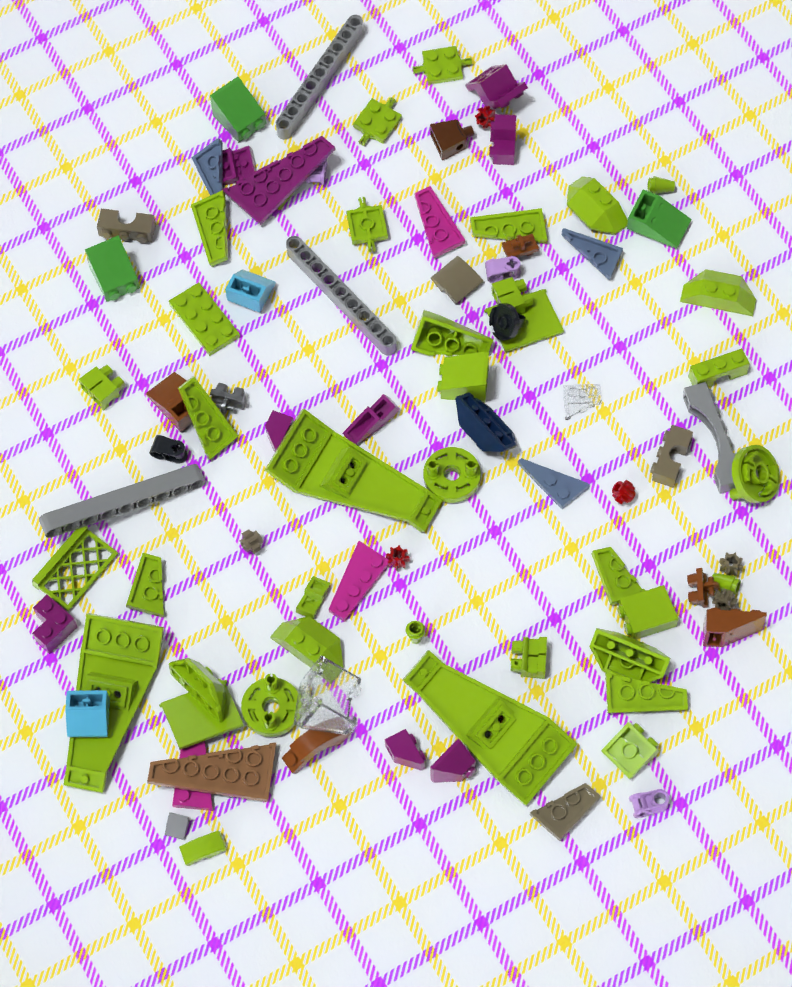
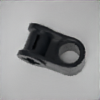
(168, 449)

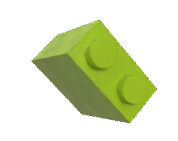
(647, 612)

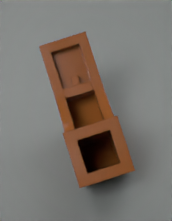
(308, 746)

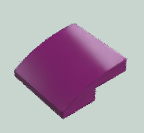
(237, 164)

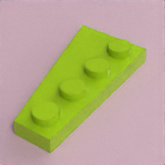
(510, 224)
(212, 226)
(207, 419)
(634, 695)

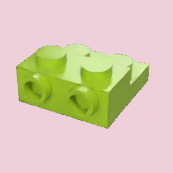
(631, 749)

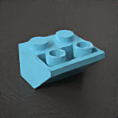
(249, 290)
(87, 713)

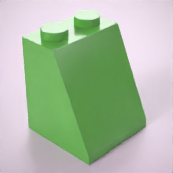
(237, 110)
(112, 268)

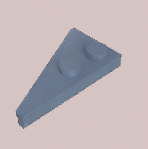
(210, 166)
(599, 253)
(558, 486)

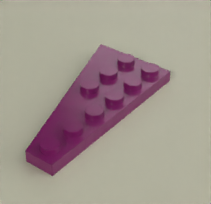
(274, 183)

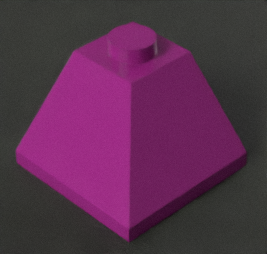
(453, 764)

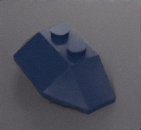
(483, 425)

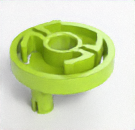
(467, 469)
(745, 478)
(270, 691)

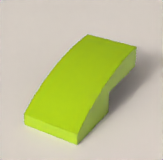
(313, 597)
(202, 847)

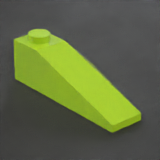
(445, 337)

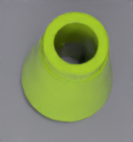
(660, 185)
(728, 582)
(415, 631)

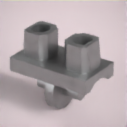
(228, 401)

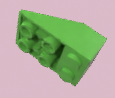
(658, 219)

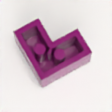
(504, 136)
(56, 624)

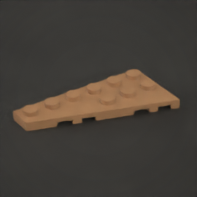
(230, 772)

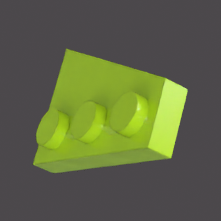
(614, 576)
(147, 589)

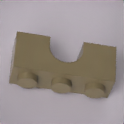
(139, 230)
(676, 442)

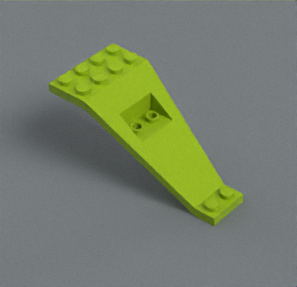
(316, 458)
(115, 658)

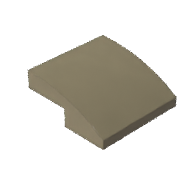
(456, 279)

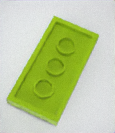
(204, 319)

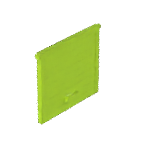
(539, 324)
(194, 724)

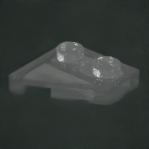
(580, 398)

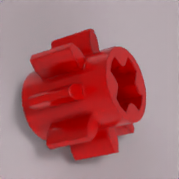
(485, 116)
(623, 491)
(397, 552)

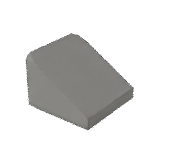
(177, 826)

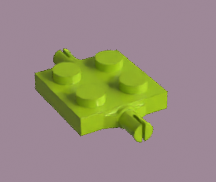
(442, 65)
(377, 121)
(367, 224)

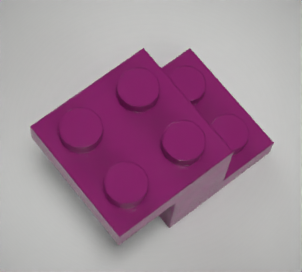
(496, 86)

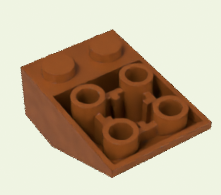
(169, 400)
(729, 626)

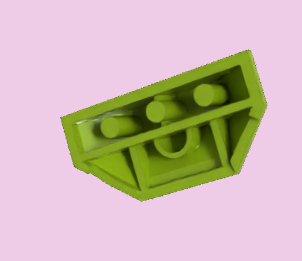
(596, 206)
(719, 292)
(308, 641)
(627, 656)
(201, 685)

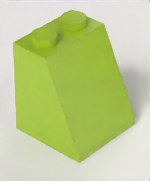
(464, 375)

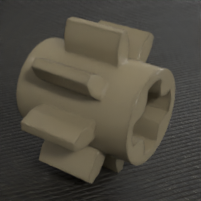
(251, 541)
(735, 560)
(725, 600)

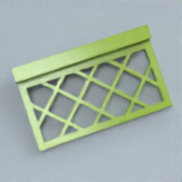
(59, 560)

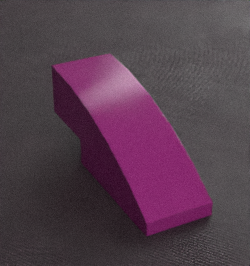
(371, 420)

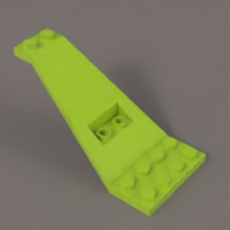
(520, 749)

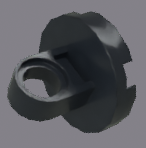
(505, 321)

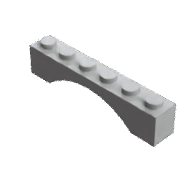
(700, 404)

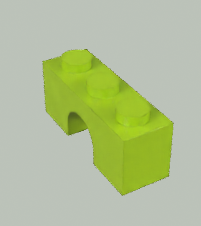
(732, 364)

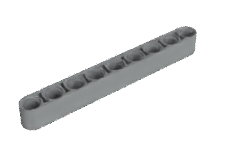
(325, 67)
(342, 302)
(121, 501)

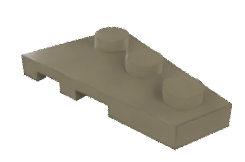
(565, 812)

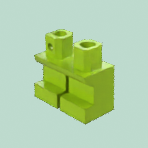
(510, 292)
(100, 387)
(533, 657)

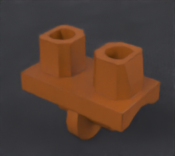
(520, 246)
(703, 587)

